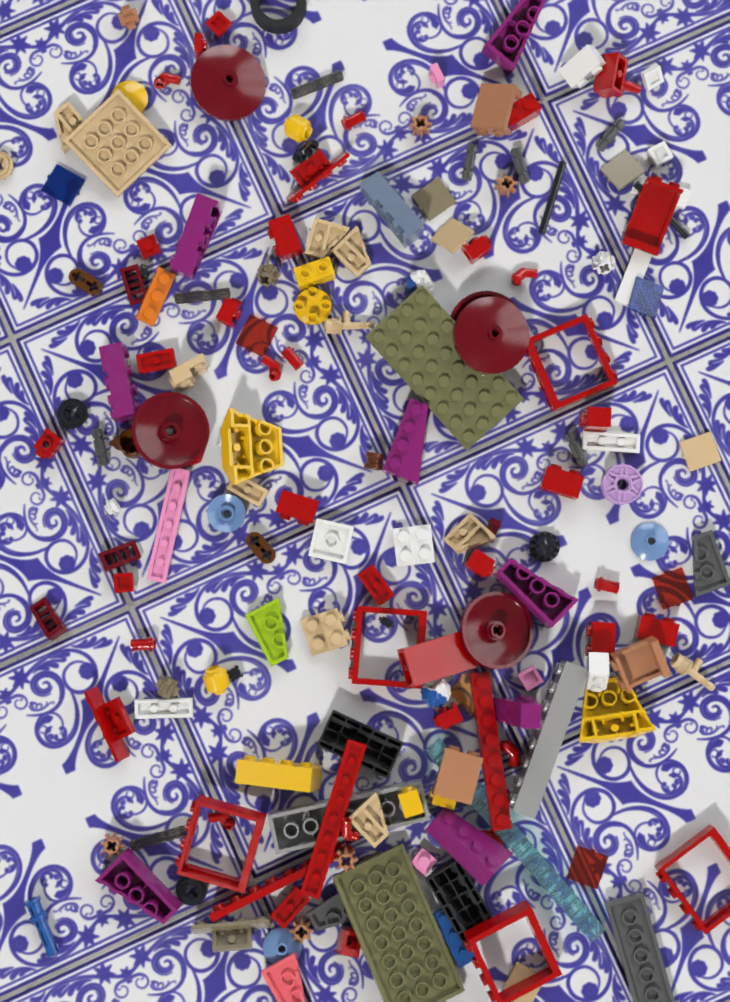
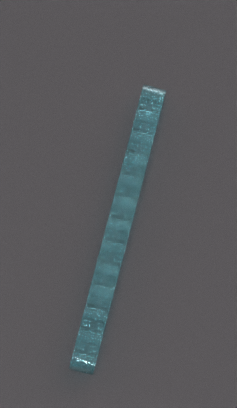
(533, 861)

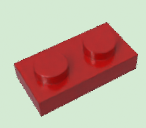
(156, 361)
(376, 585)
(289, 907)

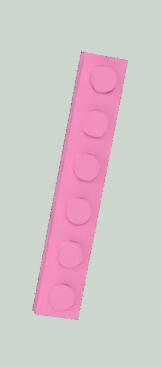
(168, 525)

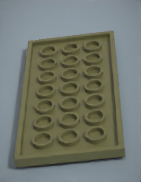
(421, 349)
(397, 929)

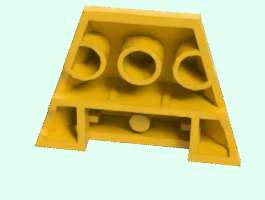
(249, 446)
(612, 715)

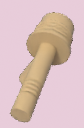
(335, 326)
(684, 665)

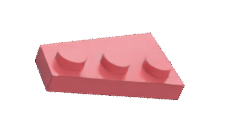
(285, 979)

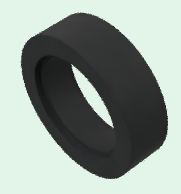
(278, 26)

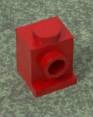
(477, 248)
(229, 312)
(55, 444)
(447, 716)
(351, 949)

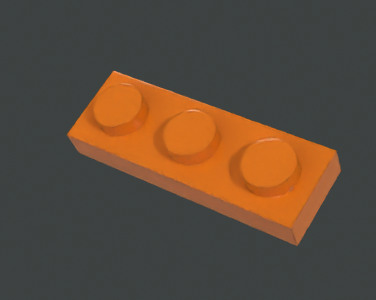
(155, 296)

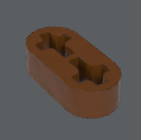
(84, 285)
(257, 551)

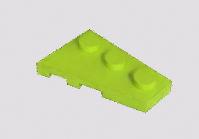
(269, 631)

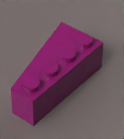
(407, 447)
(518, 712)
(468, 845)

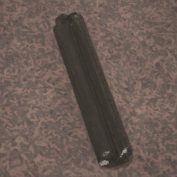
(317, 84)
(203, 295)
(158, 838)

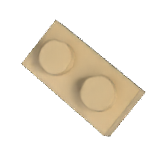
(249, 491)

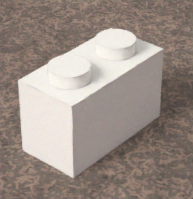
(582, 67)
(598, 671)

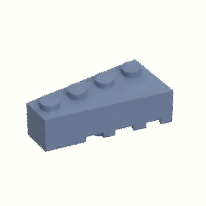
(392, 209)

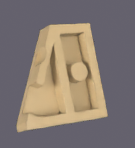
(67, 121)
(324, 238)
(352, 253)
(468, 535)
(370, 820)

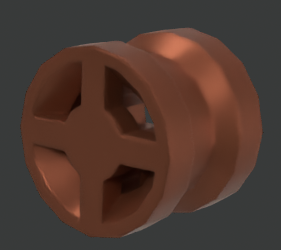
(374, 461)

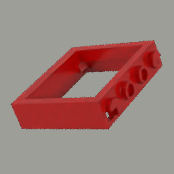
(542, 376)
(356, 635)
(211, 876)
(722, 913)
(497, 923)

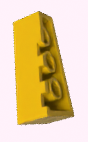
(278, 774)

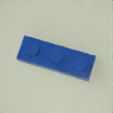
(452, 940)

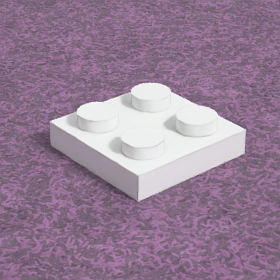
(331, 541)
(413, 545)

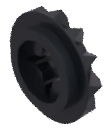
(305, 151)
(64, 416)
(539, 539)
(191, 898)

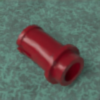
(493, 526)

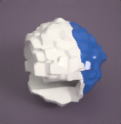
(417, 279)
(435, 693)

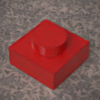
(219, 24)
(200, 44)
(148, 246)
(124, 582)

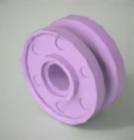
(633, 482)

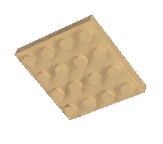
(117, 143)

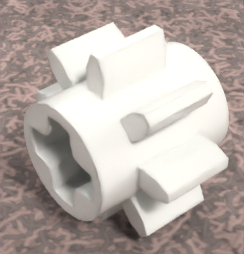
(603, 262)

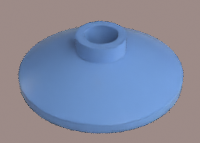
(216, 513)
(640, 544)
(279, 937)

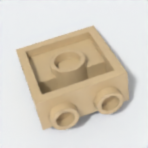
(183, 375)
(325, 631)

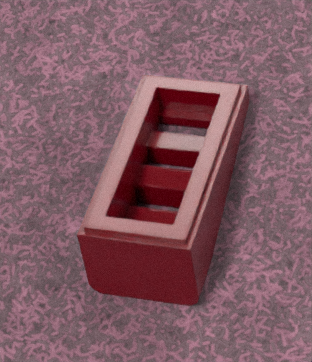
(123, 271)
(110, 552)
(58, 631)

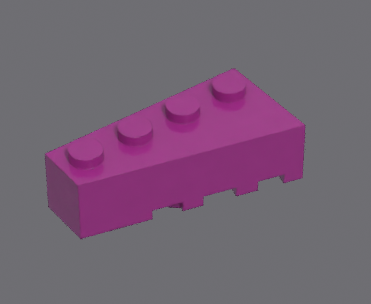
(510, 38)
(196, 236)
(119, 382)
(539, 596)
(140, 886)

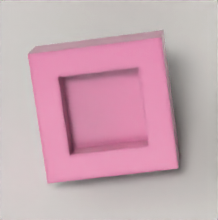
(436, 76)
(530, 678)
(423, 861)

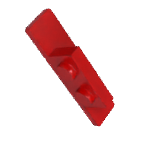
(312, 171)
(112, 721)

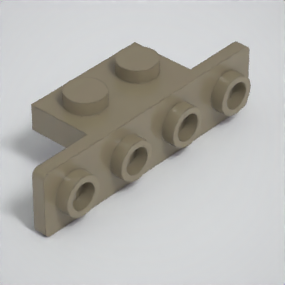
(231, 935)

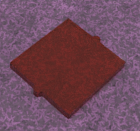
(256, 335)
(672, 588)
(587, 867)

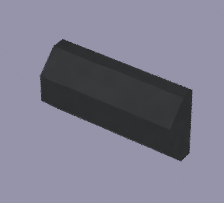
(380, 749)
(458, 897)

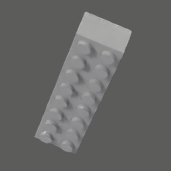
(547, 741)
(299, 825)

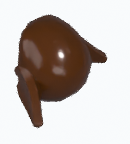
(125, 444)

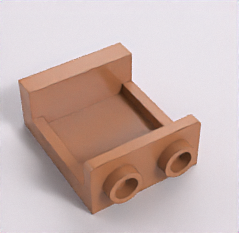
(494, 109)
(639, 663)
(457, 775)

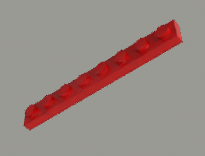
(490, 750)
(332, 819)
(272, 884)

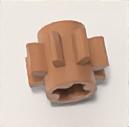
(128, 17)
(420, 131)
(509, 182)
(116, 849)
(345, 865)
(305, 925)

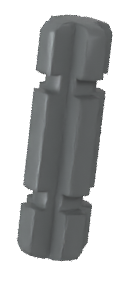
(610, 134)
(469, 162)
(520, 165)
(99, 445)
(576, 449)

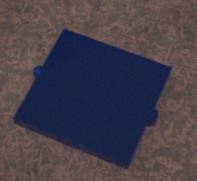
(63, 185)
(645, 297)

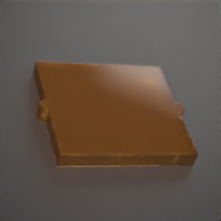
(462, 692)

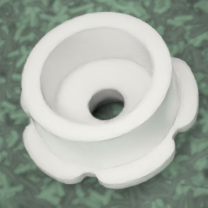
(112, 506)

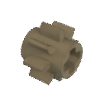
(268, 275)
(167, 687)

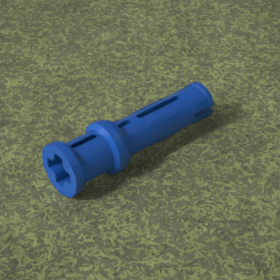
(38, 917)

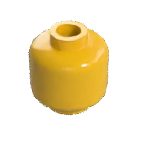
(297, 128)
(216, 679)

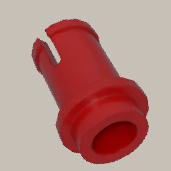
(353, 120)
(292, 358)
(606, 585)
(143, 644)

